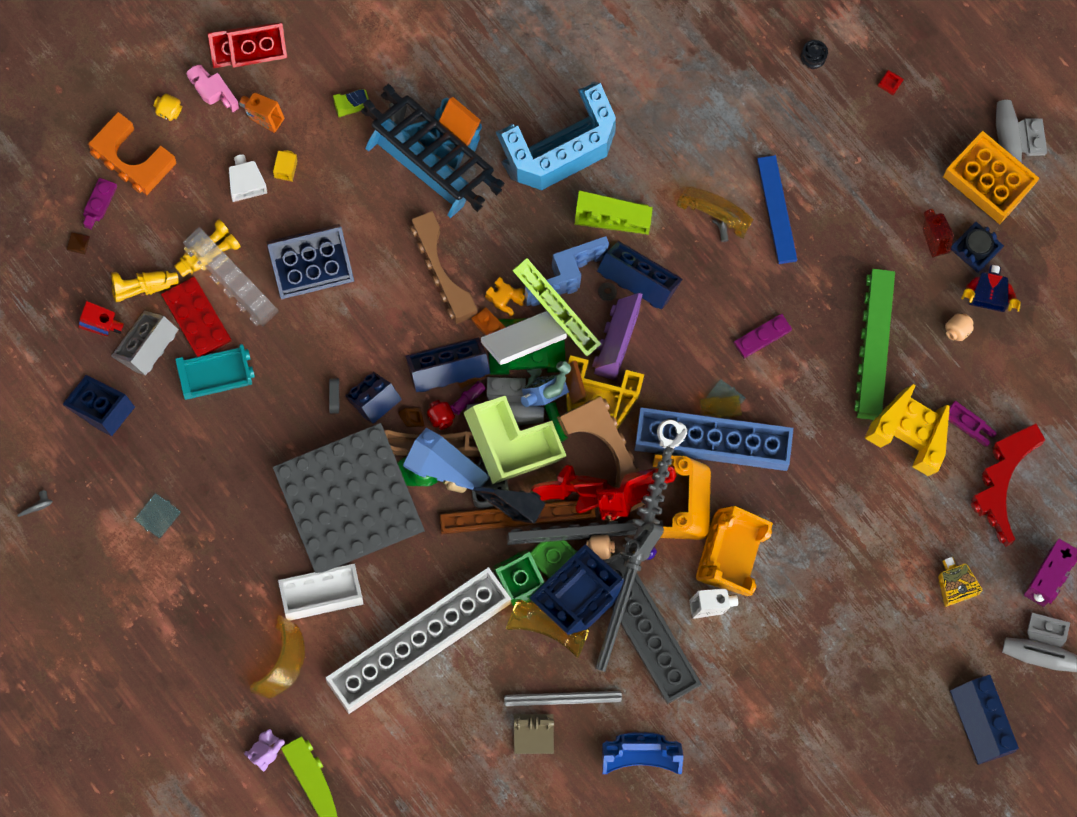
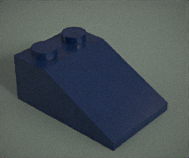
(99, 405)

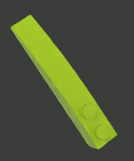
(556, 307)
(310, 776)

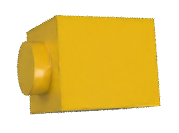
(285, 165)

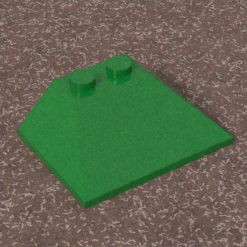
(544, 358)

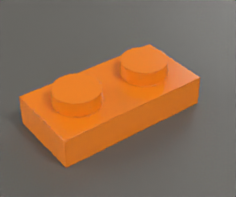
(487, 322)

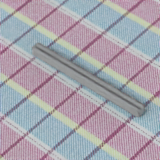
(562, 698)

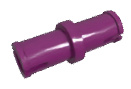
(468, 397)

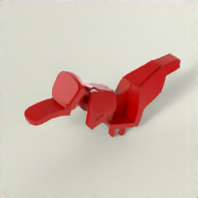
(597, 493)

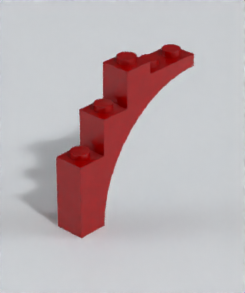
(997, 477)

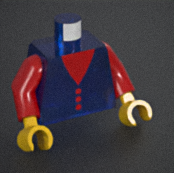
(991, 291)

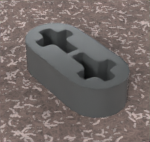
(334, 396)

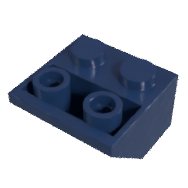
(373, 397)

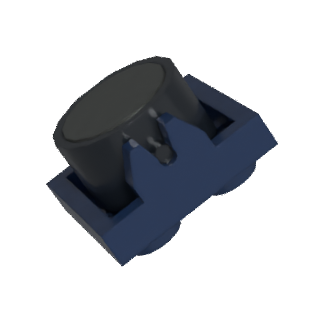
(977, 246)

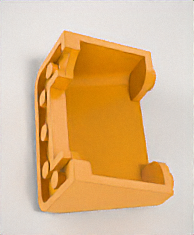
(732, 550)

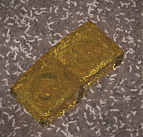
(721, 407)

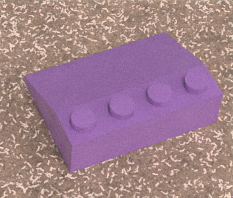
(617, 337)

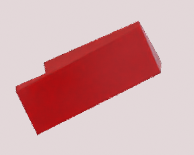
(247, 45)

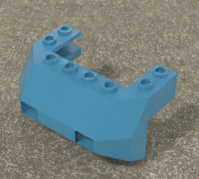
(565, 150)

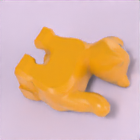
(503, 295)

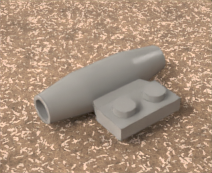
(1020, 136)
(513, 391)
(1044, 644)

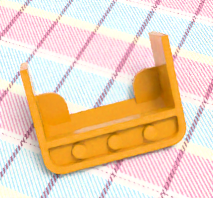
(696, 521)

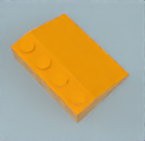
(990, 177)

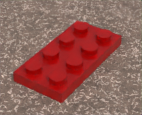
(196, 317)

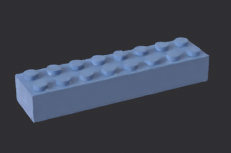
(718, 439)

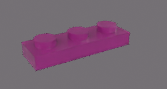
(762, 336)

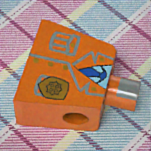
(263, 111)

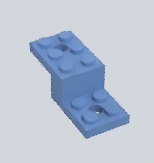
(567, 265)

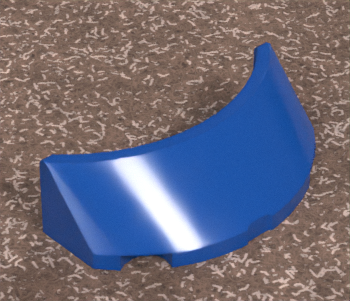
(642, 749)

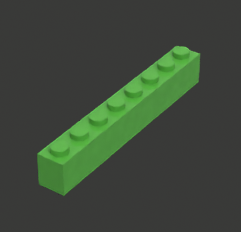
(875, 345)

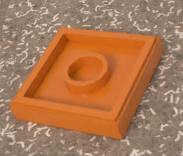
(459, 120)

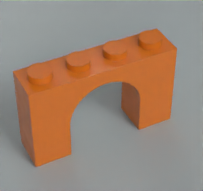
(142, 176)

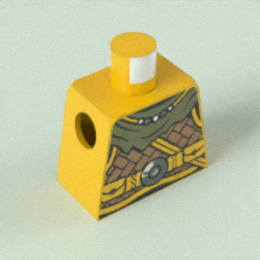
(957, 583)

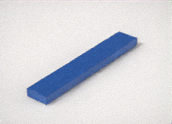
(777, 209)

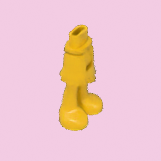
(188, 264)
(144, 283)

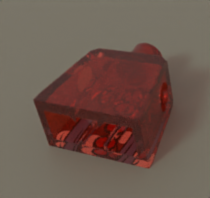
(937, 233)

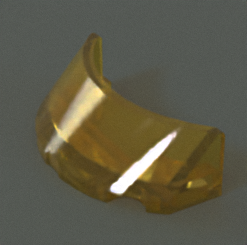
(716, 207)
(531, 618)
(288, 664)

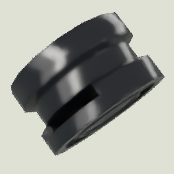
(813, 54)

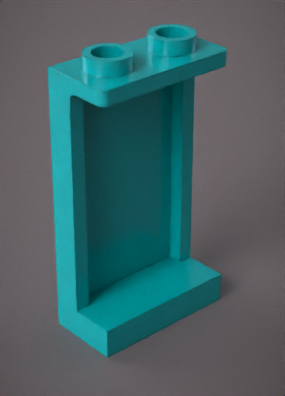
(215, 372)

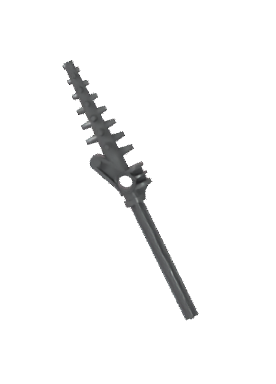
(638, 550)

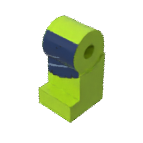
(350, 102)

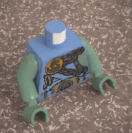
(546, 388)

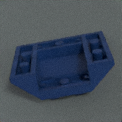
(579, 591)

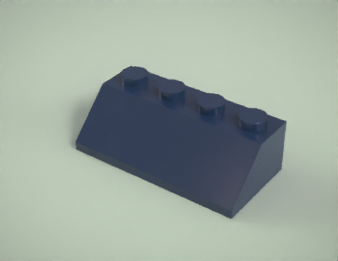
(639, 275)
(438, 368)
(984, 719)

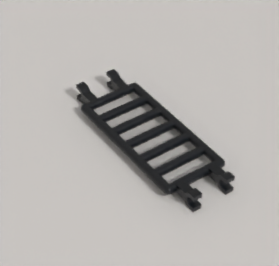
(399, 102)

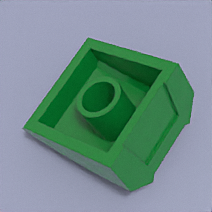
(519, 576)

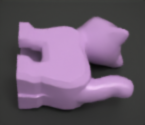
(261, 752)

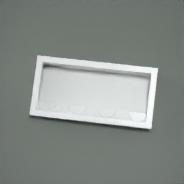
(320, 592)

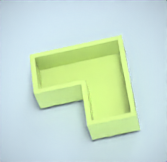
(506, 448)

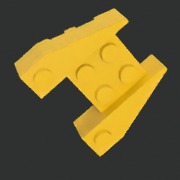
(619, 399)
(915, 426)

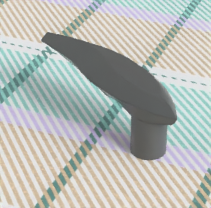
(43, 503)

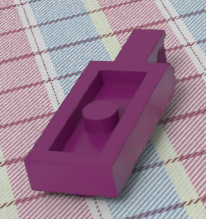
(98, 202)

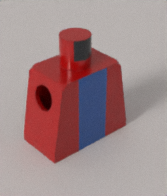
(92, 319)

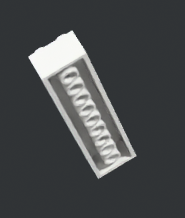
(418, 640)

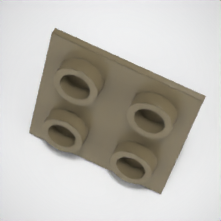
(533, 734)

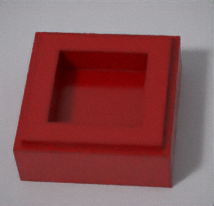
(890, 82)

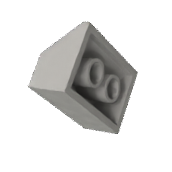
(145, 342)

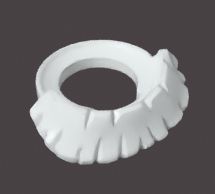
(681, 431)

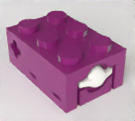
(1052, 573)

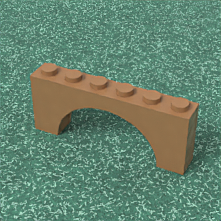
(596, 420)

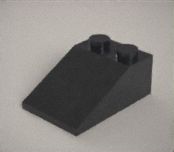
(516, 505)

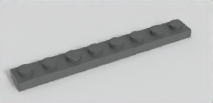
(574, 532)

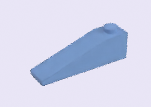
(439, 459)

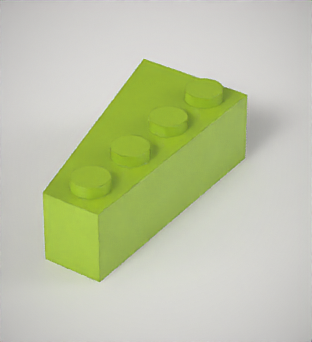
(612, 214)

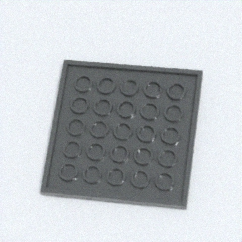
(348, 499)

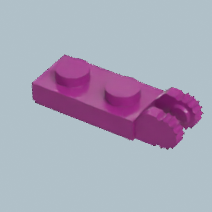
(970, 423)

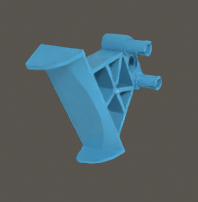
(430, 160)

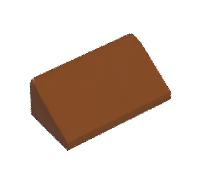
(575, 384)

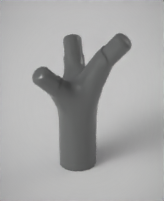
(723, 230)

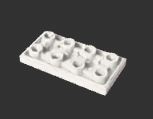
(523, 338)

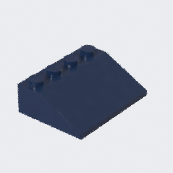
(310, 261)

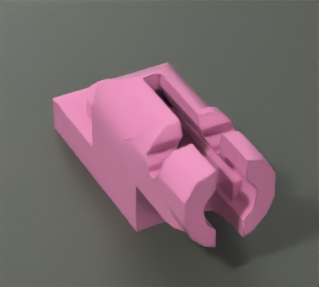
(211, 87)

